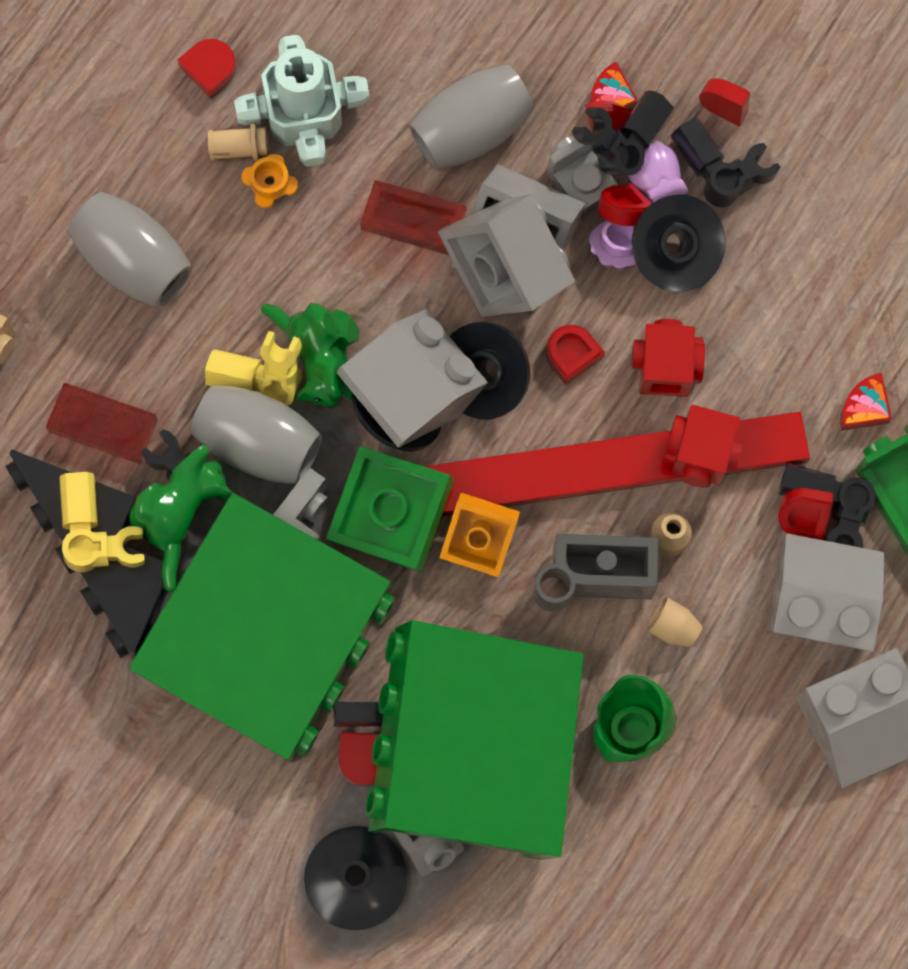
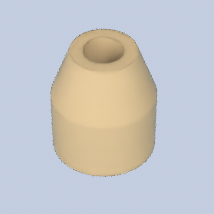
(669, 543)
(674, 624)

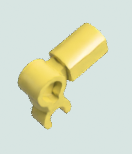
(276, 378)
(81, 546)

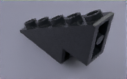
(125, 594)

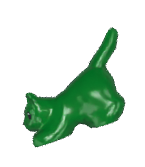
(323, 350)
(169, 508)

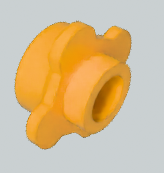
(269, 167)

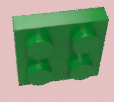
(390, 509)

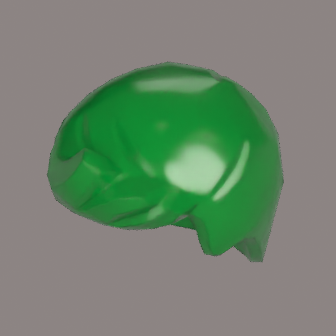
(633, 720)

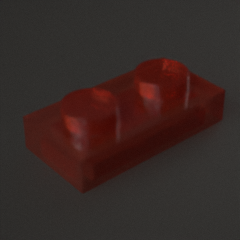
(409, 216)
(101, 423)

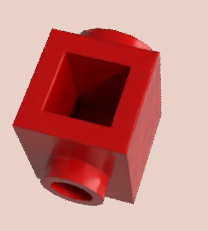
(668, 358)
(703, 446)

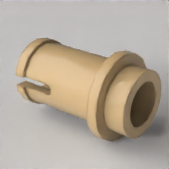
(238, 143)

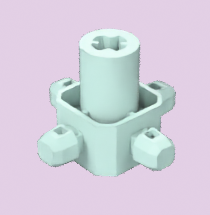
(302, 100)

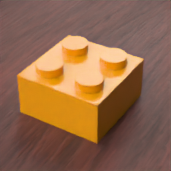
(479, 534)

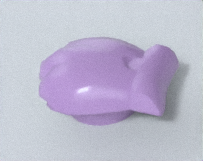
(659, 173)
(612, 245)

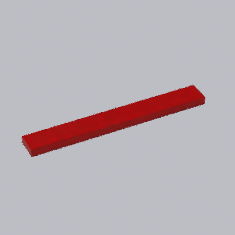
(612, 464)

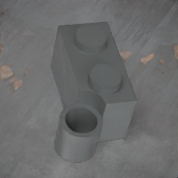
(600, 568)

